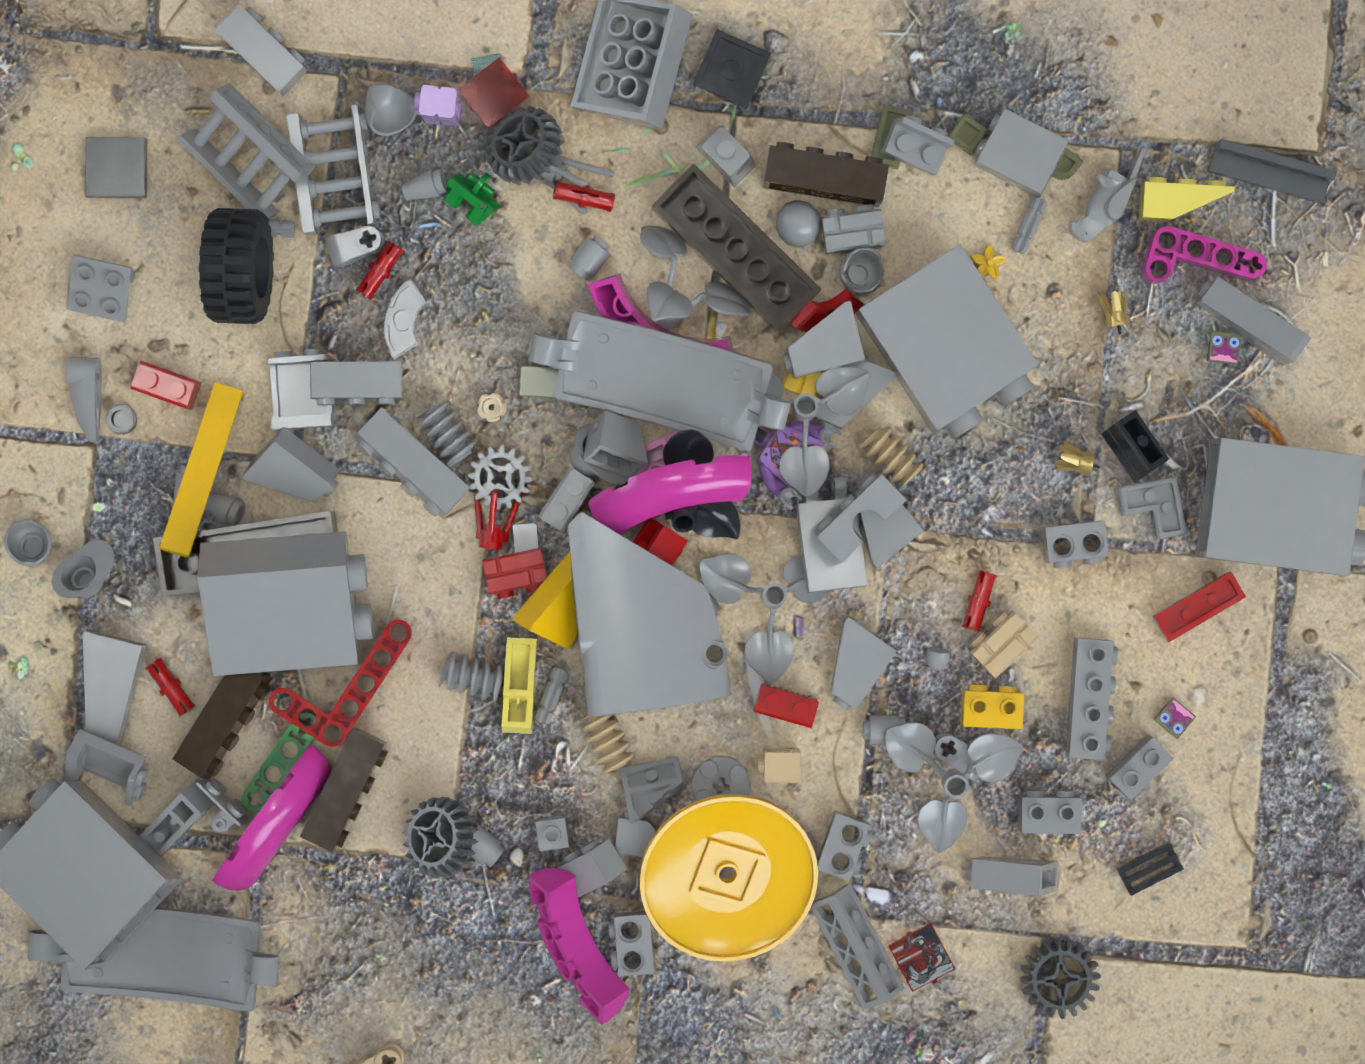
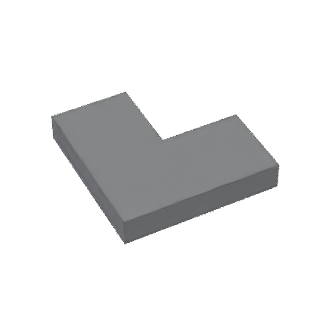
(1160, 498)

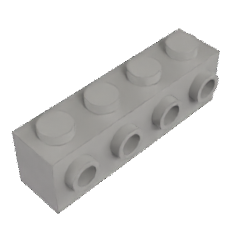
(411, 463)
(1090, 697)

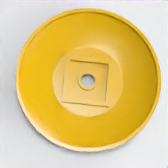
(735, 914)

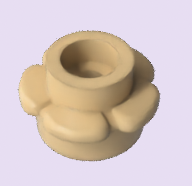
(499, 407)

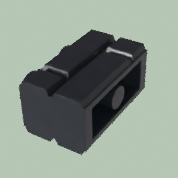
(1135, 446)

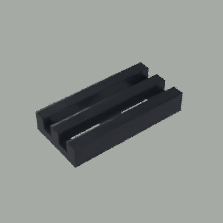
(1167, 847)

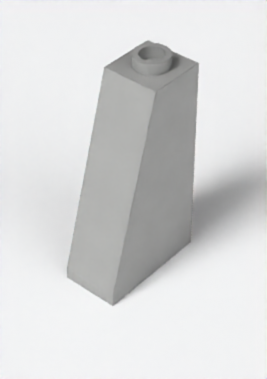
(1252, 320)
(110, 683)

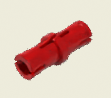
(583, 196)
(379, 270)
(979, 601)
(170, 686)

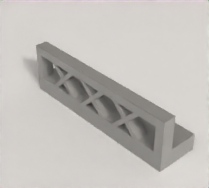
(862, 945)

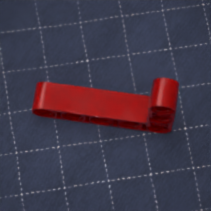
(352, 692)

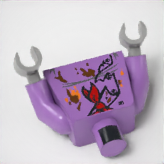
(775, 446)

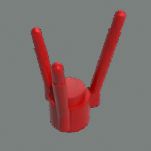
(491, 536)

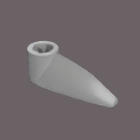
(85, 387)

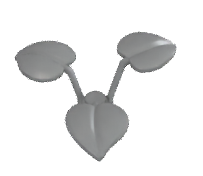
(668, 304)
(844, 393)
(726, 578)
(992, 758)

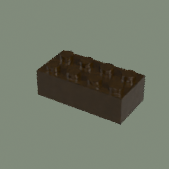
(825, 175)

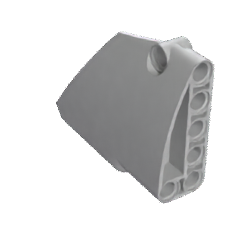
(640, 626)

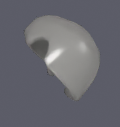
(798, 223)
(861, 270)
(28, 542)

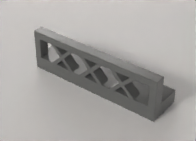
(1270, 171)

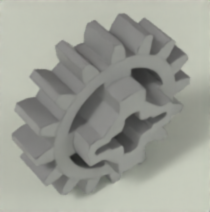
(511, 468)

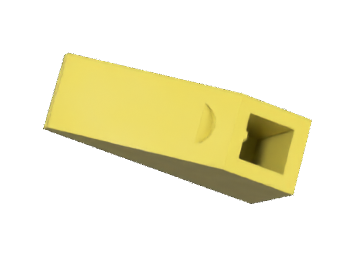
(1168, 201)

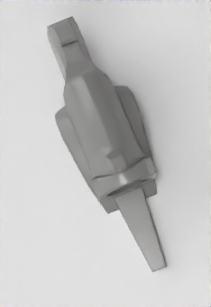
(1106, 202)

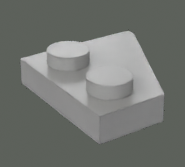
(650, 785)

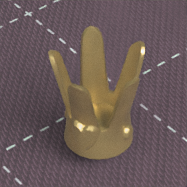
(1118, 313)
(1075, 460)

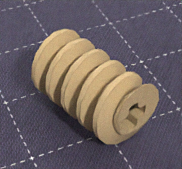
(891, 456)
(606, 742)

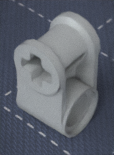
(349, 246)
(958, 757)

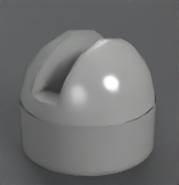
(937, 658)

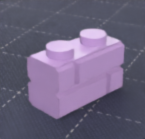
(438, 105)

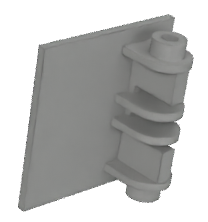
(99, 288)
(231, 811)

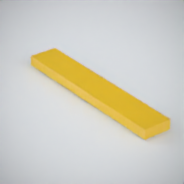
(201, 470)

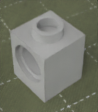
(552, 832)

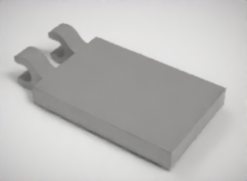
(821, 567)

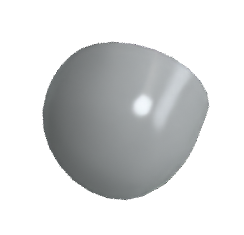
(388, 109)

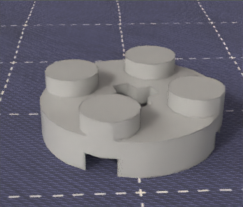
(715, 768)

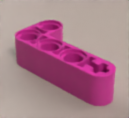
(1205, 260)

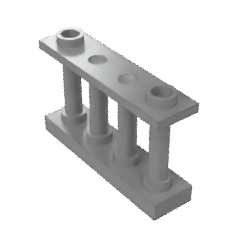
(263, 134)
(307, 188)

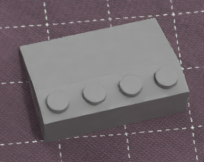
(632, 60)

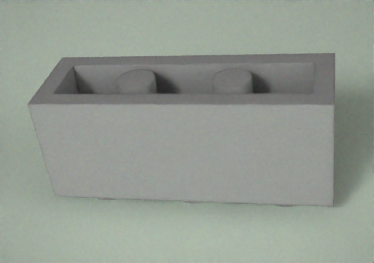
(262, 49)
(355, 382)

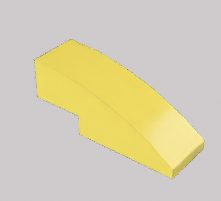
(519, 685)

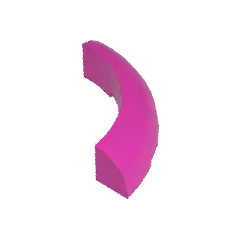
(616, 303)
(671, 489)
(274, 822)
(572, 944)

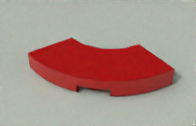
(816, 311)

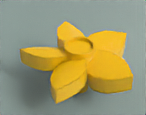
(988, 262)

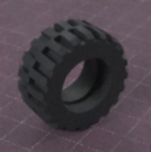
(236, 266)

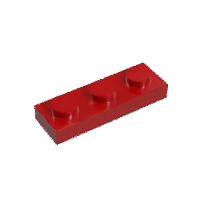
(1199, 606)

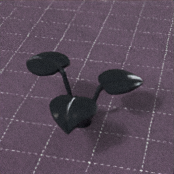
(710, 519)

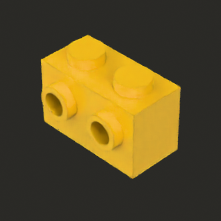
(992, 708)

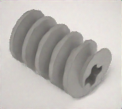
(447, 433)
(472, 676)

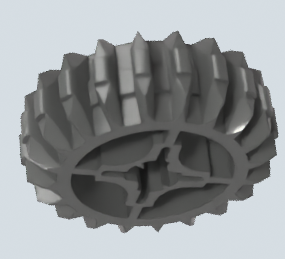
(528, 153)
(431, 841)
(1062, 1004)

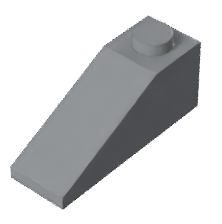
(177, 818)

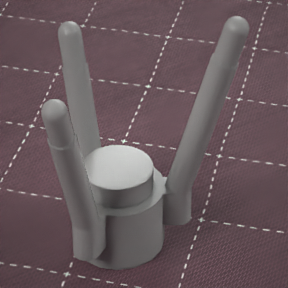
(559, 171)

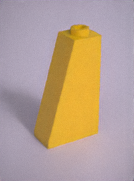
(552, 607)

